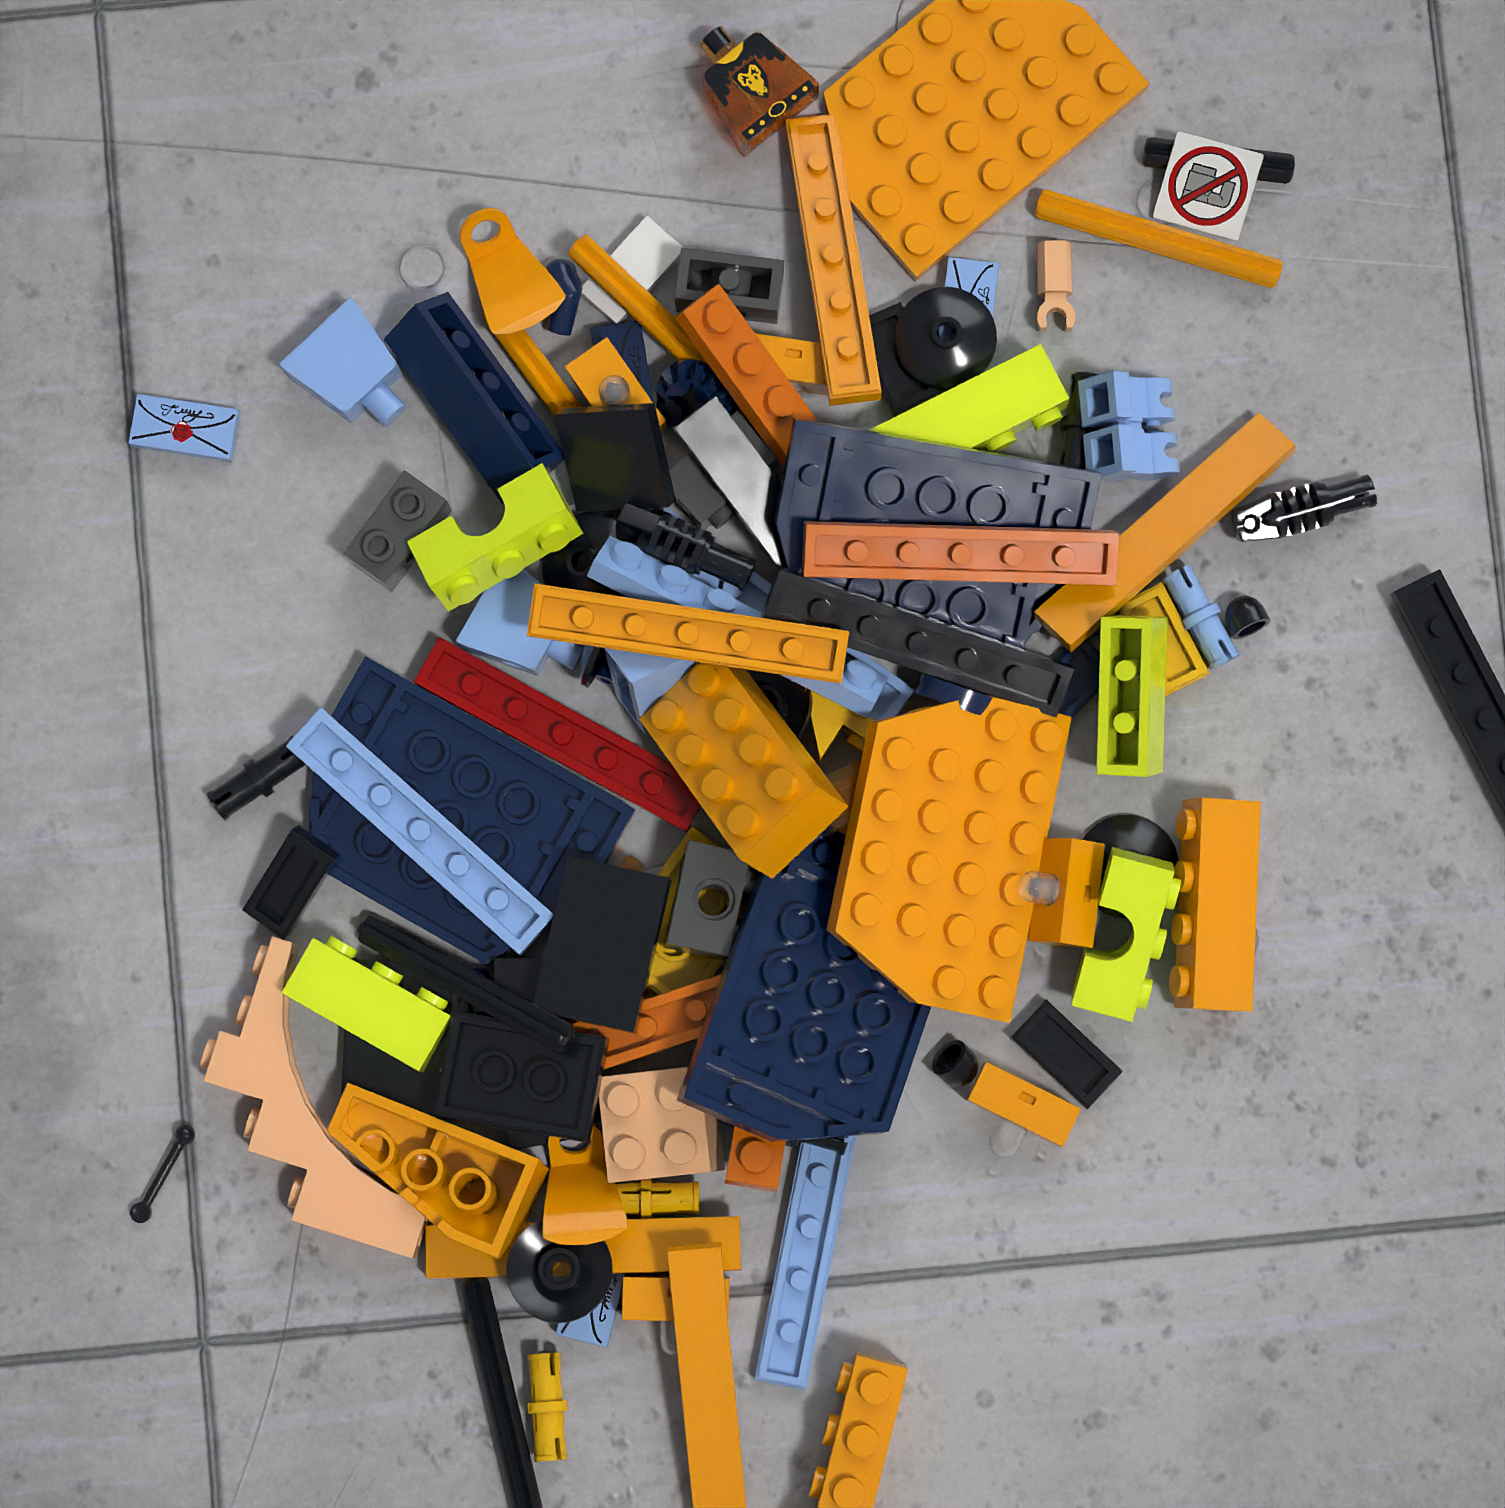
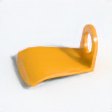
(508, 277)
(579, 1199)

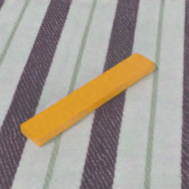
(833, 260)
(1170, 529)
(687, 633)
(634, 1251)
(707, 1376)

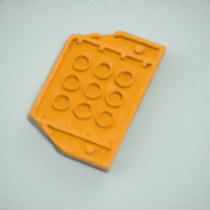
(970, 116)
(936, 848)

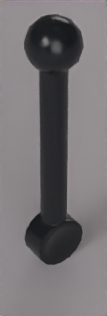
(142, 1210)

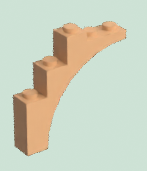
(262, 1064)

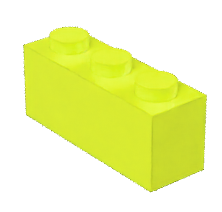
(1131, 695)
(369, 1002)

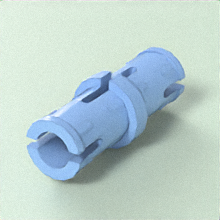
(1200, 617)

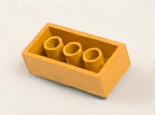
(743, 765)

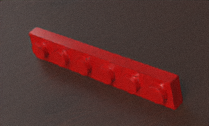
(558, 733)

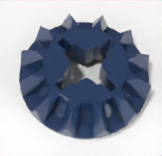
(678, 381)

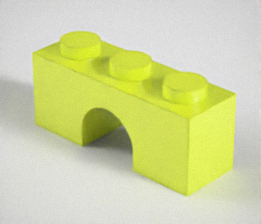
(532, 526)
(1115, 979)

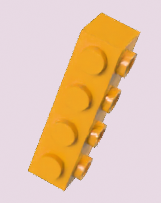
(1216, 904)
(859, 1433)

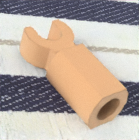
(1054, 282)

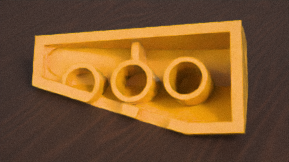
(452, 1176)

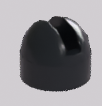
(1245, 616)
(955, 1064)

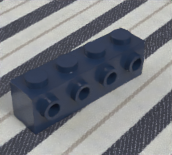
(470, 402)

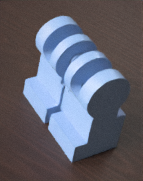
(1121, 408)

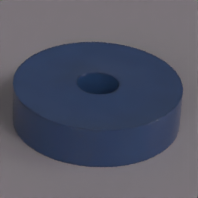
(948, 692)

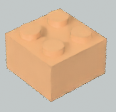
(652, 1132)

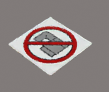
(1208, 185)

